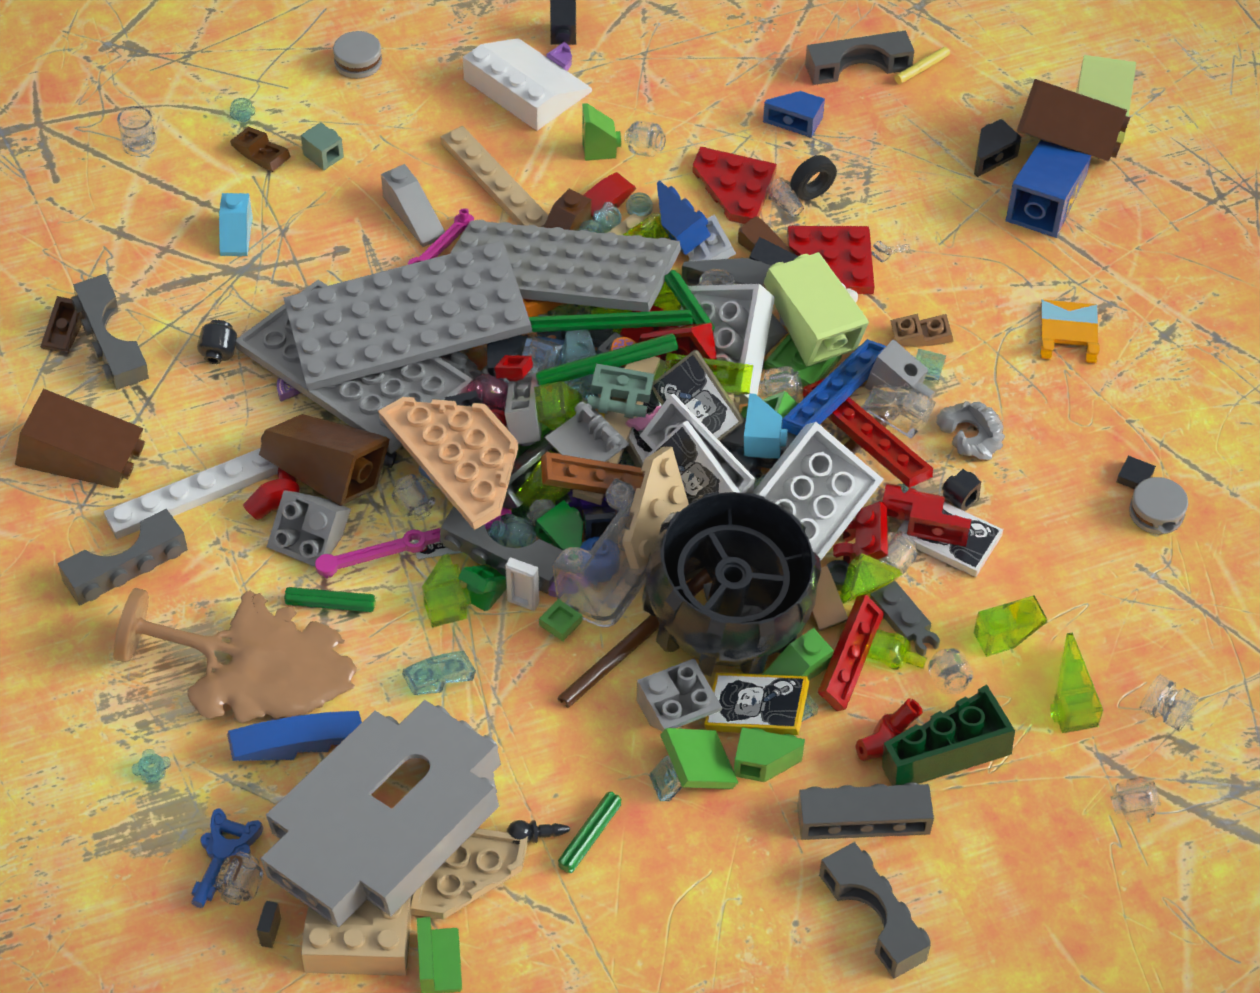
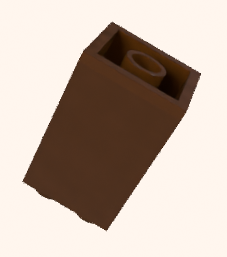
(1073, 120)
(78, 441)
(327, 456)

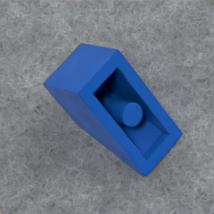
(795, 112)

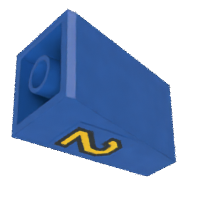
(1047, 188)

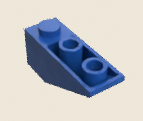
(680, 219)

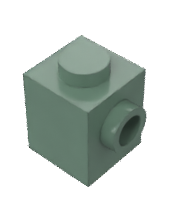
(322, 146)

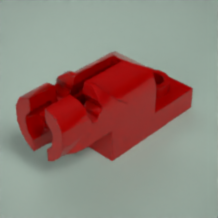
(925, 515)

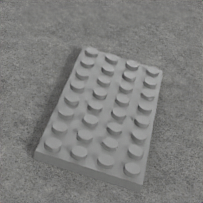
(579, 264)
(406, 315)
(354, 400)

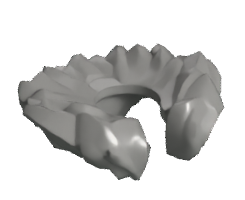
(984, 418)

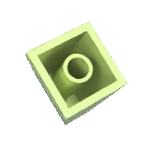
(815, 308)

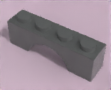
(887, 51)
(121, 358)
(459, 535)
(93, 575)
(852, 876)

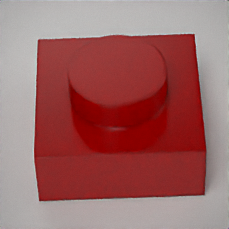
(513, 367)

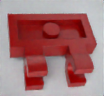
(870, 534)

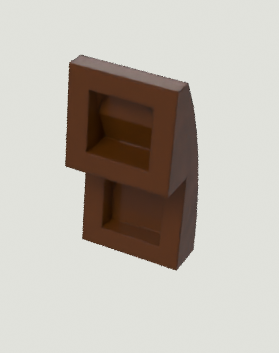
(258, 149)

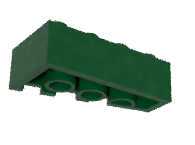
(951, 741)

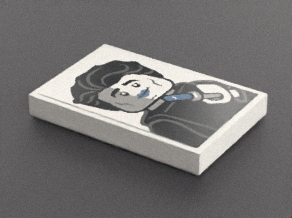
(696, 463)
(979, 546)

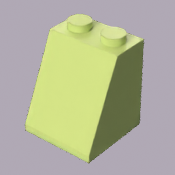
(1108, 82)

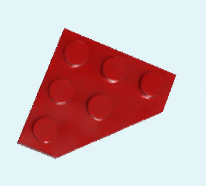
(735, 182)
(844, 250)

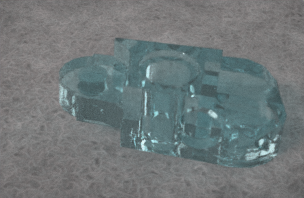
(577, 346)

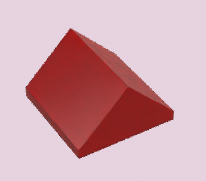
(688, 339)

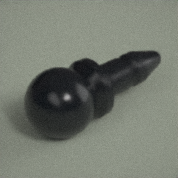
(521, 829)

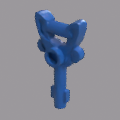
(219, 848)

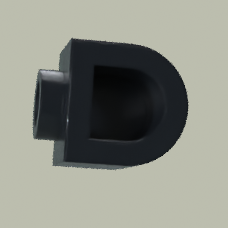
(962, 490)

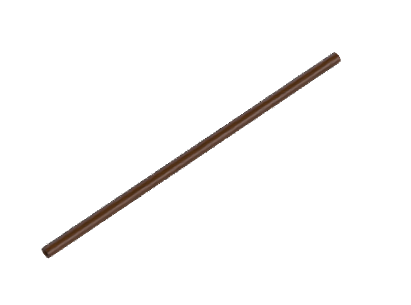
(641, 633)

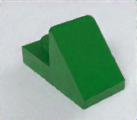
(483, 584)

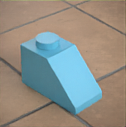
(235, 224)
(763, 430)

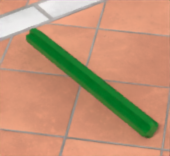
(611, 321)

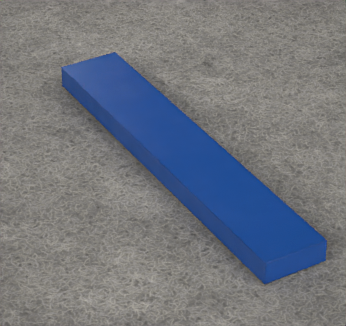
(834, 388)

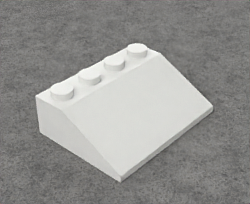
(523, 81)
(740, 322)
(819, 485)

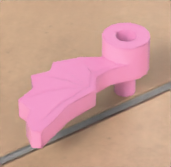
(641, 423)

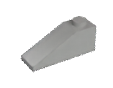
(411, 204)
(522, 411)

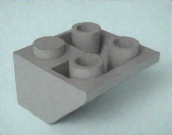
(307, 526)
(676, 696)

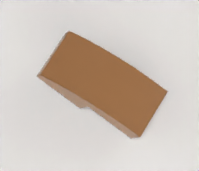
(925, 332)
(828, 604)

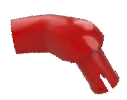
(269, 495)
(886, 729)

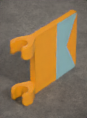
(1069, 324)

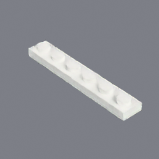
(190, 492)

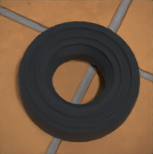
(807, 170)

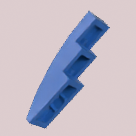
(287, 736)

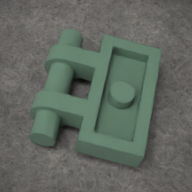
(623, 384)

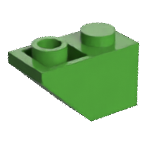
(766, 754)

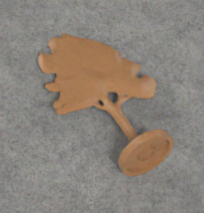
(271, 665)

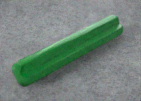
(686, 298)
(329, 599)
(589, 832)

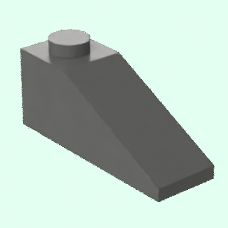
(742, 269)

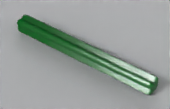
(611, 358)

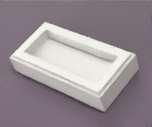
(522, 584)

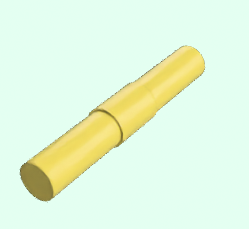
(922, 65)

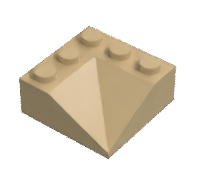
(364, 944)

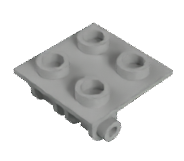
(587, 436)

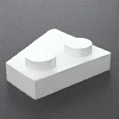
(715, 246)

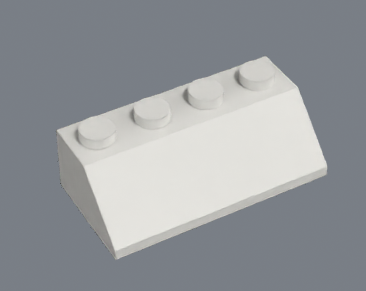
(675, 413)

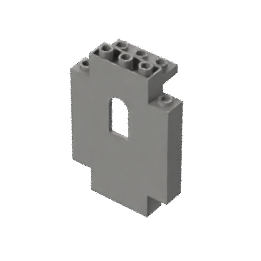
(352, 848)

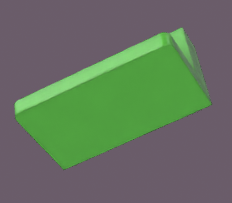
(438, 958)

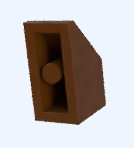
(569, 211)

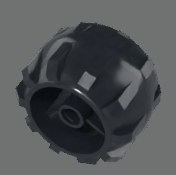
(754, 559)

